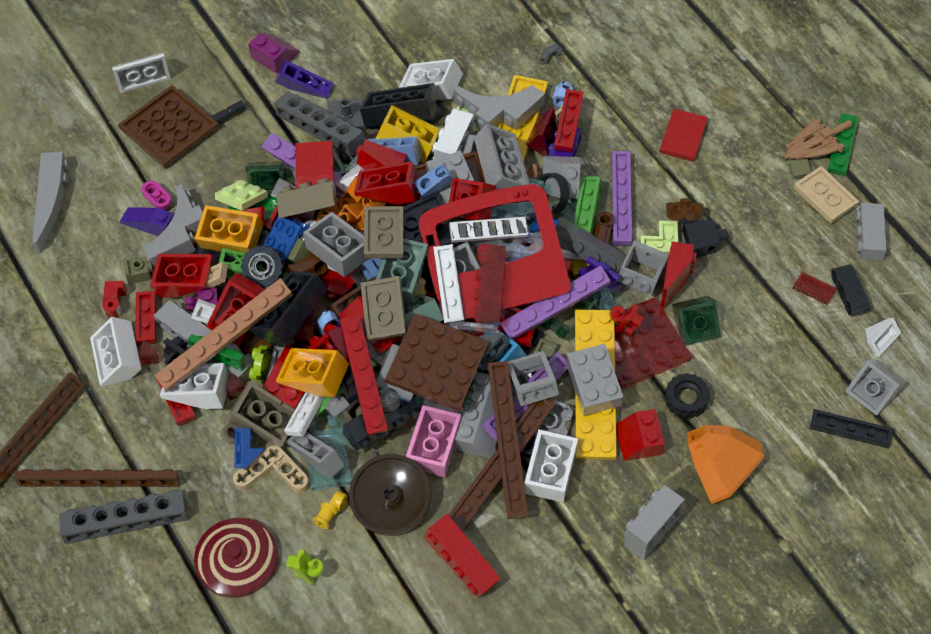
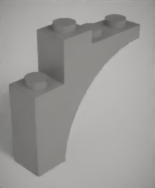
(511, 109)
(180, 232)

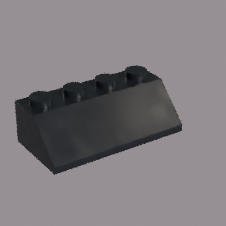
(415, 100)
(287, 319)

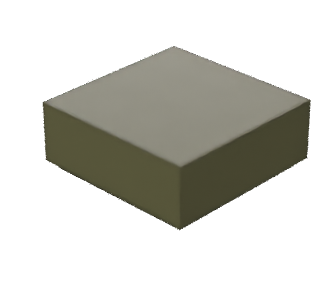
(799, 168)
(547, 346)

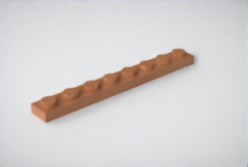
(223, 335)

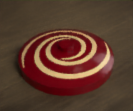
(236, 557)

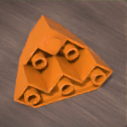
(350, 207)
(723, 458)

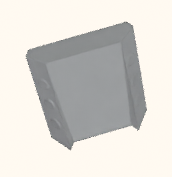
(558, 420)

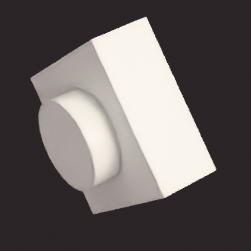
(203, 311)

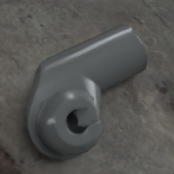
(554, 48)

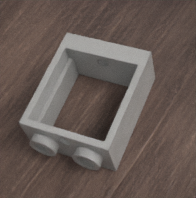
(638, 253)
(527, 392)

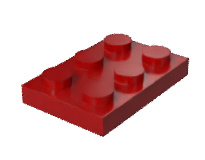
(284, 393)

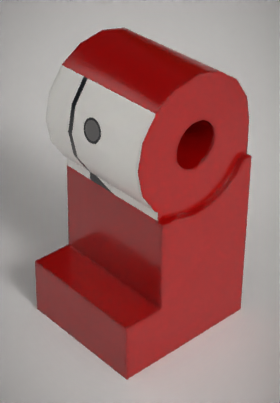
(112, 297)

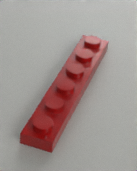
(363, 375)

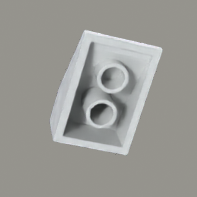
(443, 73)
(202, 388)

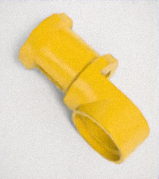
(330, 509)

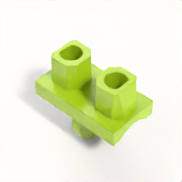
(305, 566)

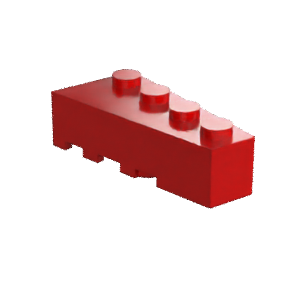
(461, 556)

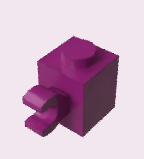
(209, 295)

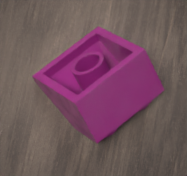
(271, 51)

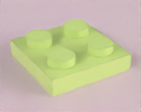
(241, 195)

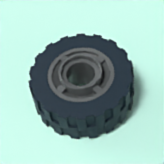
(255, 257)

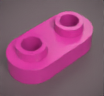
(158, 196)

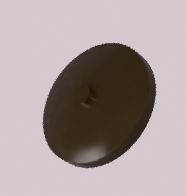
(390, 494)

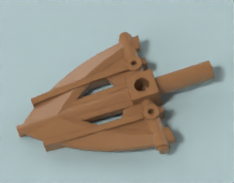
(801, 149)

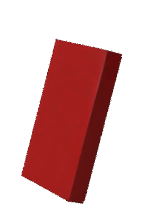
(683, 135)

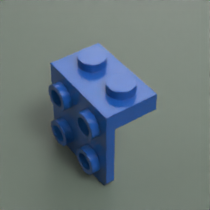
(285, 234)

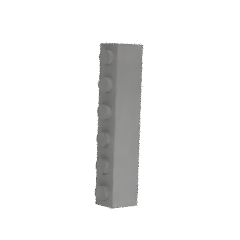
(178, 322)

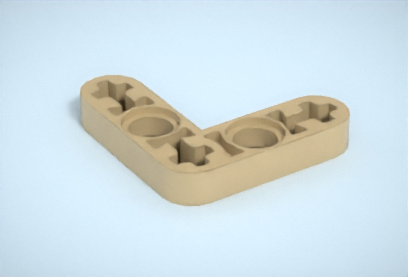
(274, 464)

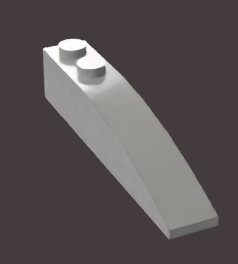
(49, 195)

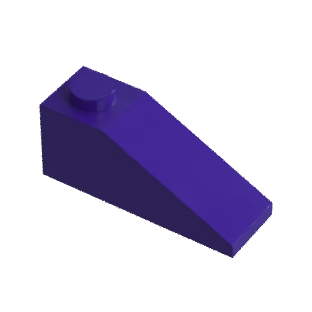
(302, 80)
(147, 219)

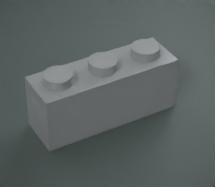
(871, 231)

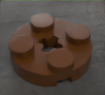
(684, 209)

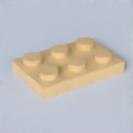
(826, 194)

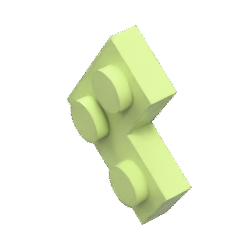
(667, 232)

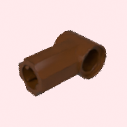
(603, 230)
(310, 264)

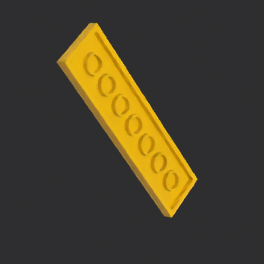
(598, 430)

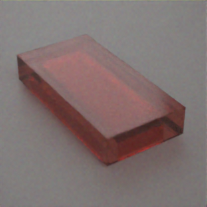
(814, 288)

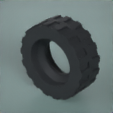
(687, 410)

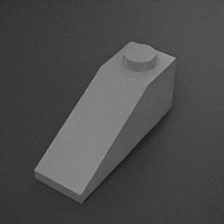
(317, 454)

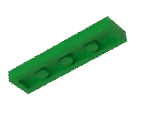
(839, 160)

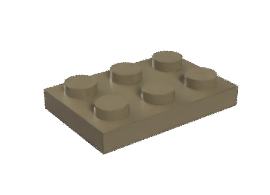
(383, 232)
(383, 308)

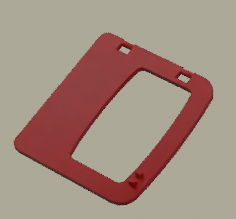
(525, 279)

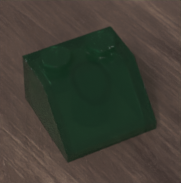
(266, 173)
(697, 320)

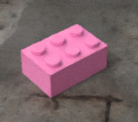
(434, 440)

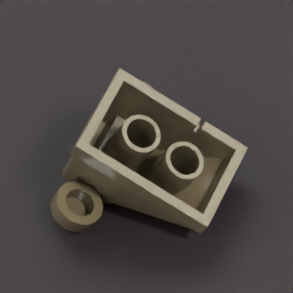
(260, 413)

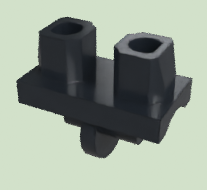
(173, 349)

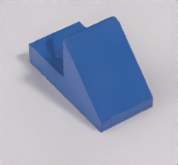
(243, 453)

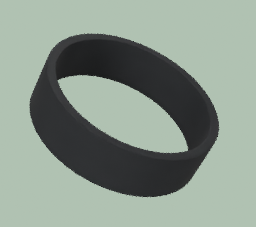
(564, 190)

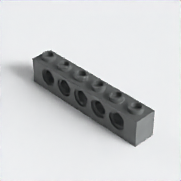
(319, 123)
(114, 524)

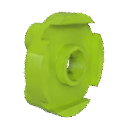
(261, 363)

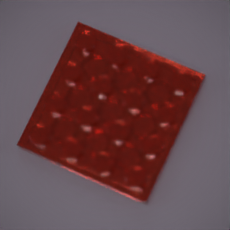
(650, 348)

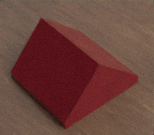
(543, 132)

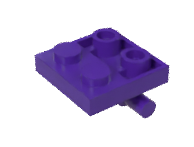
(614, 277)

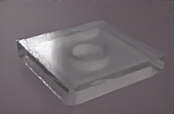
(474, 327)

